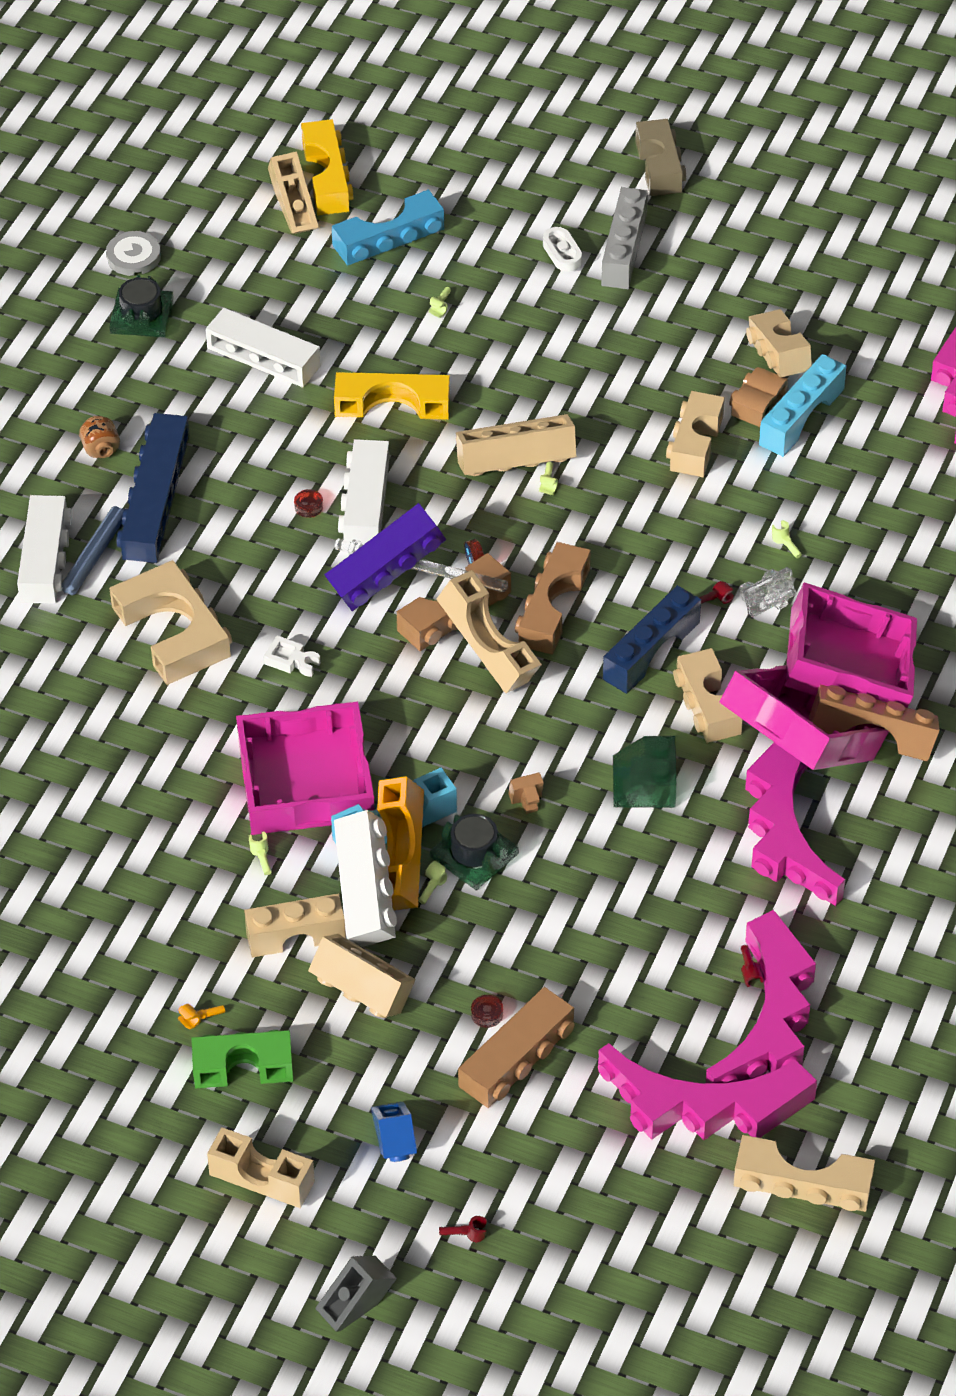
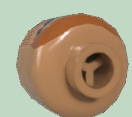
(99, 437)

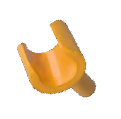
(191, 1018)

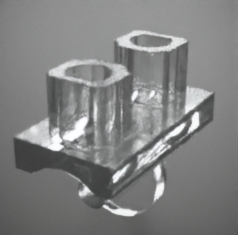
(769, 592)

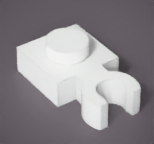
(289, 655)

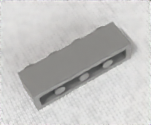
(624, 238)

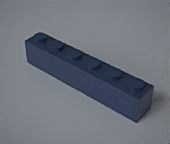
(154, 488)

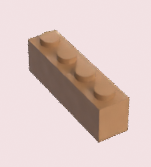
(516, 1047)

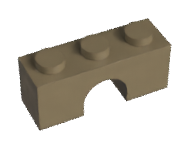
(662, 166)

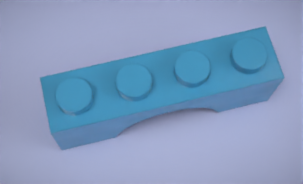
(362, 239)

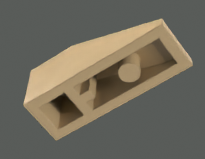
(292, 192)

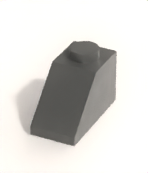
(355, 1291)

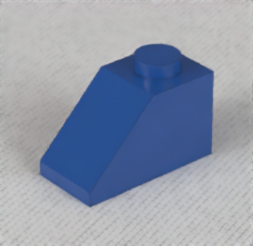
(394, 1131)

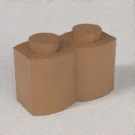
(758, 395)

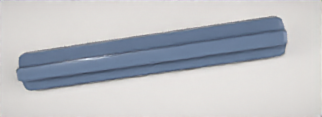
(93, 551)

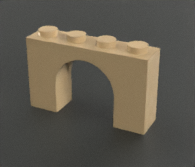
(170, 590)

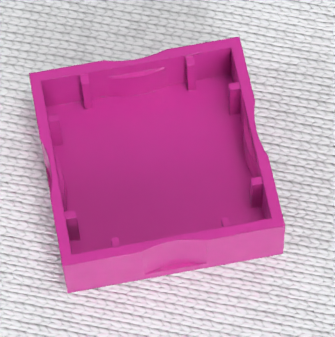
(850, 646)
(783, 717)
(303, 766)

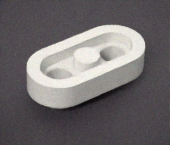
(562, 249)

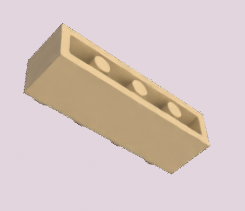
(516, 445)

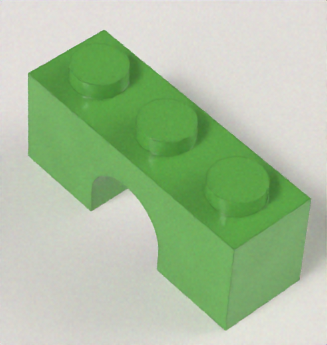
(216, 1055)

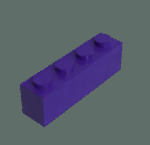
(385, 557)

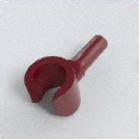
(721, 591)
(750, 968)
(469, 1230)

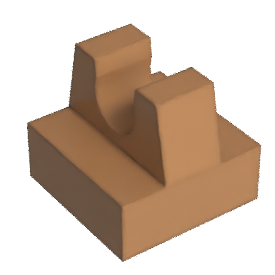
(527, 791)

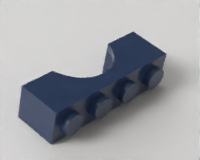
(629, 659)

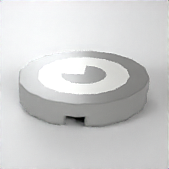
(133, 253)

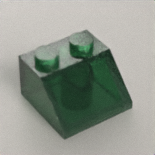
(645, 774)

